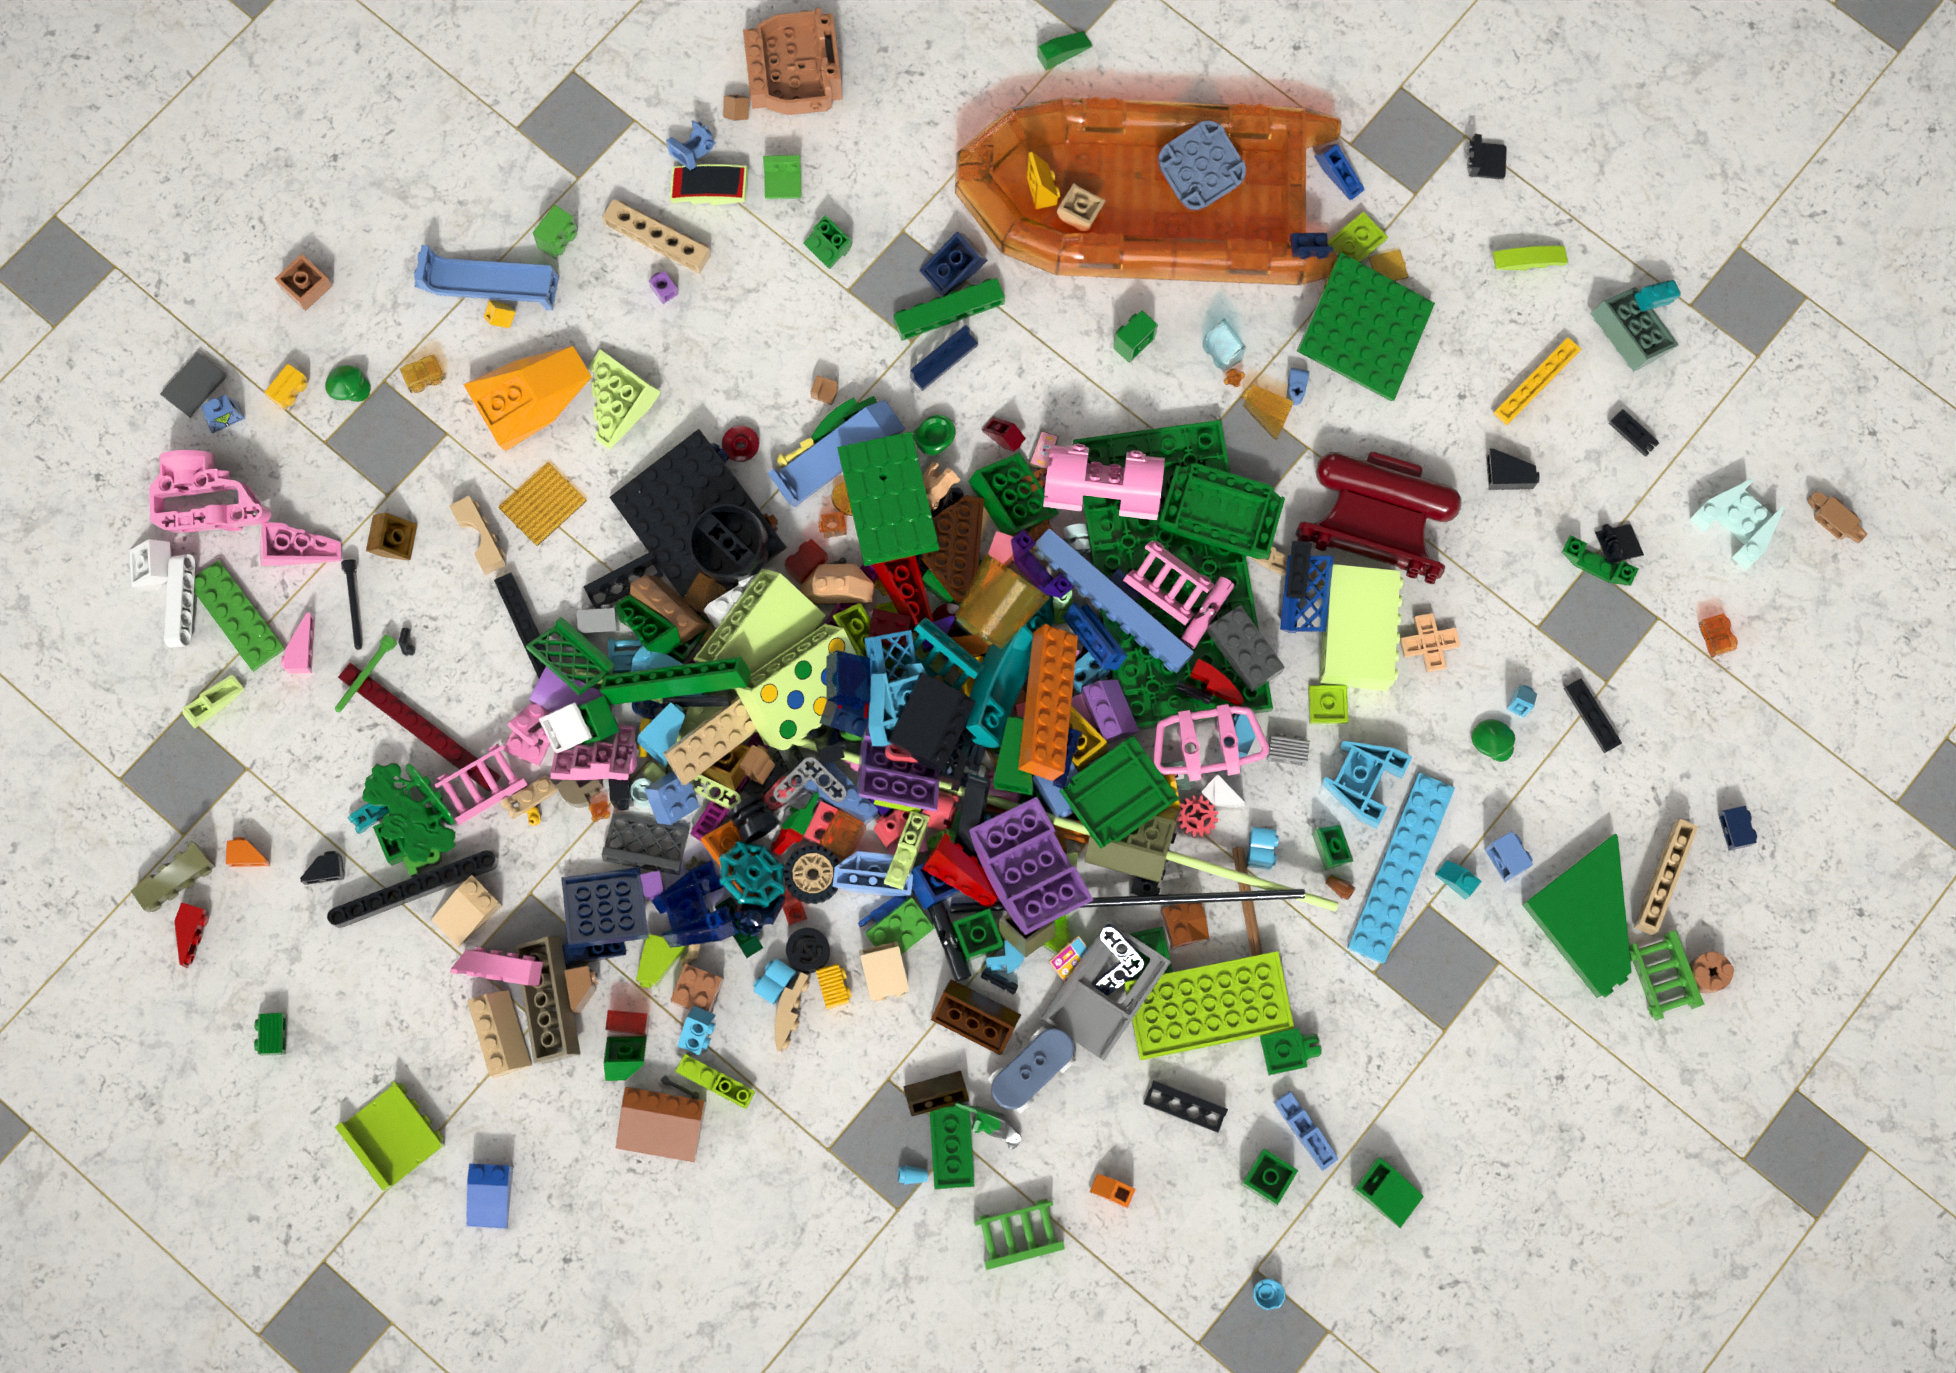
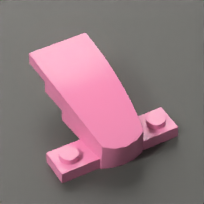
(600, 761)

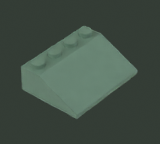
(1634, 333)

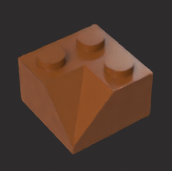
(1185, 924)

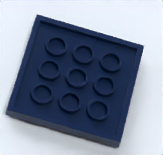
(604, 908)

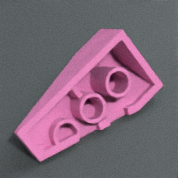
(291, 546)

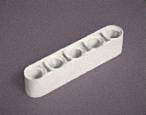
(179, 600)

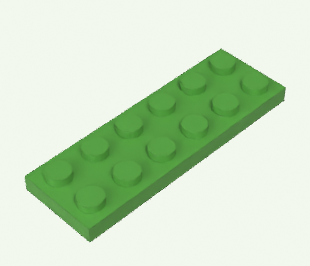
(236, 616)

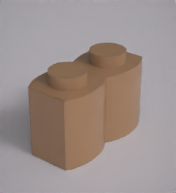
(757, 764)

